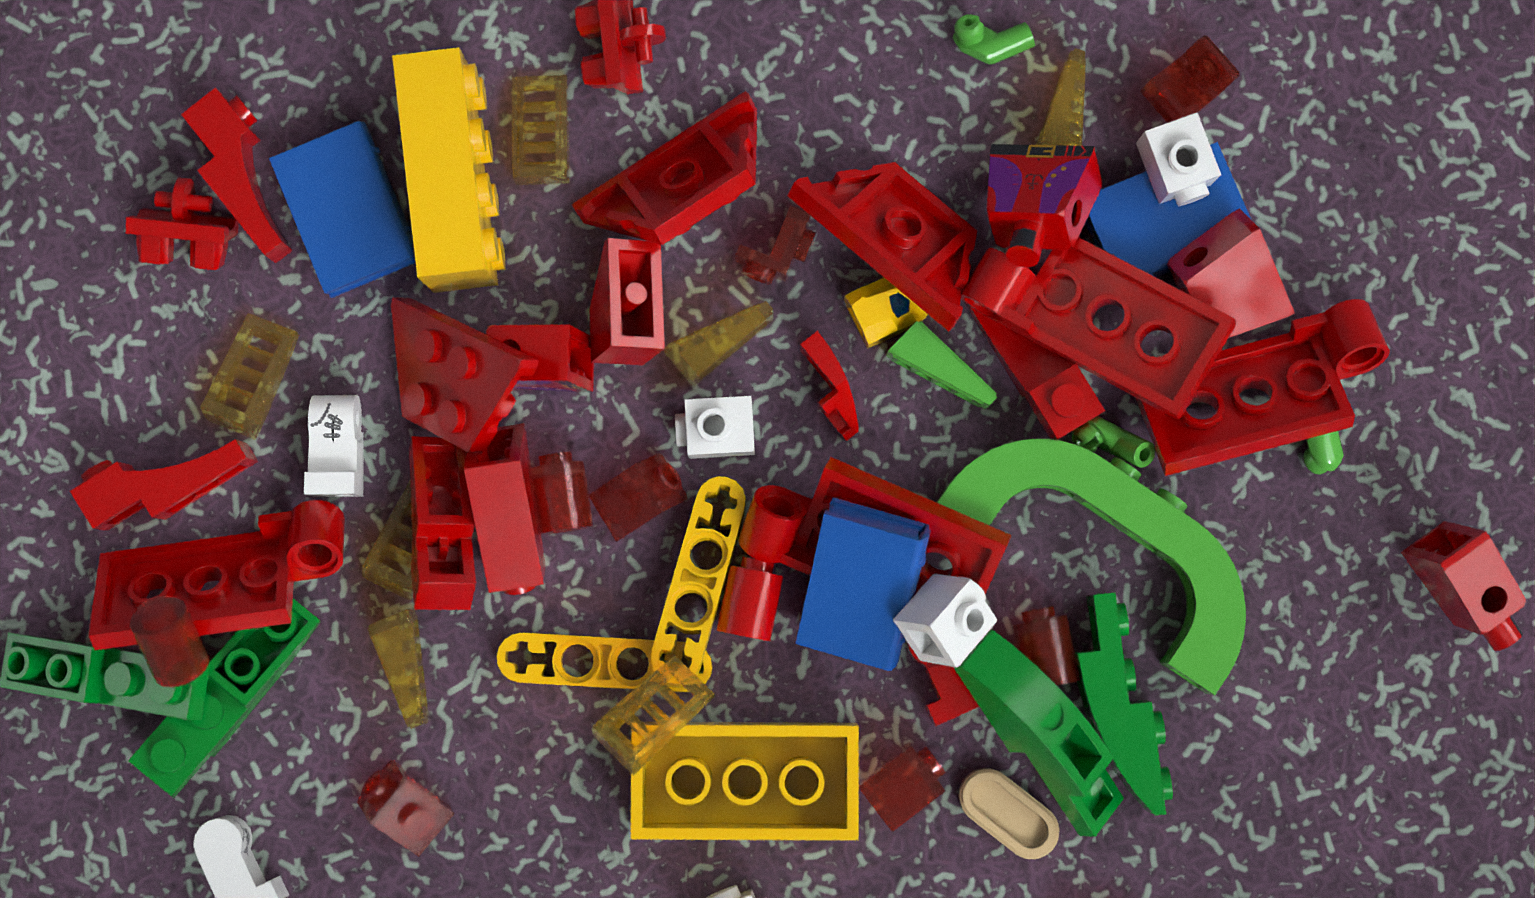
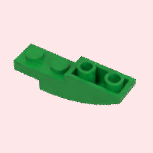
(95, 676)
(235, 685)
(1046, 726)
(1126, 727)

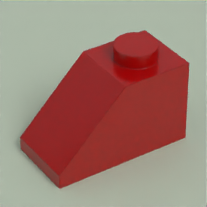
(627, 304)

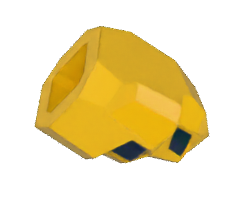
(881, 311)

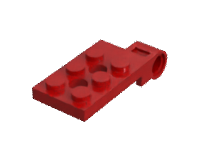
(1059, 313)
(1296, 372)
(788, 525)
(252, 570)

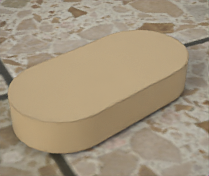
(1008, 813)

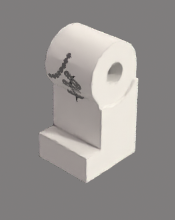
(334, 447)
(228, 862)

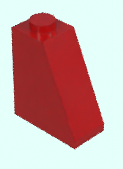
(506, 512)

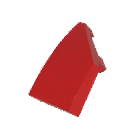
(839, 403)

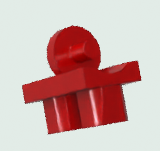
(625, 43)
(158, 228)

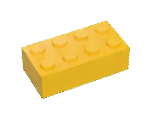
(446, 170)
(750, 783)

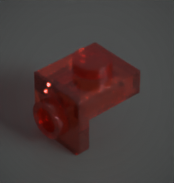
(1191, 81)
(791, 244)
(638, 495)
(904, 785)
(403, 808)

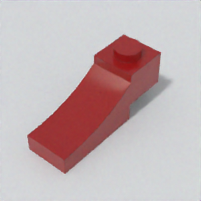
(231, 174)
(1047, 381)
(118, 491)
(440, 526)

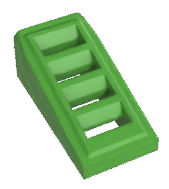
(933, 360)

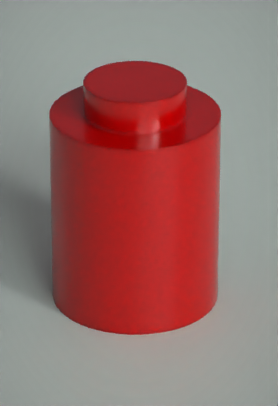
(750, 600)

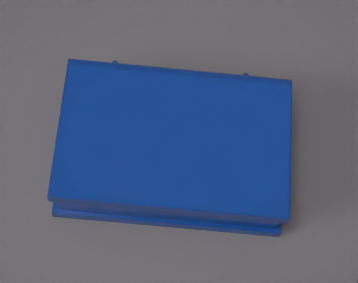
(345, 208)
(1146, 233)
(860, 582)

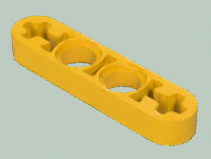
(691, 579)
(605, 657)

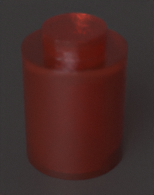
(560, 494)
(169, 641)
(1048, 644)

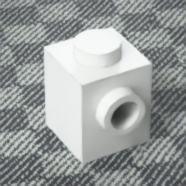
(1179, 160)
(716, 427)
(945, 619)

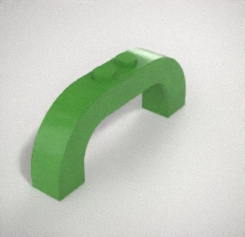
(1213, 591)

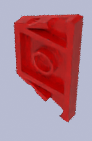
(680, 179)
(897, 232)
(454, 375)

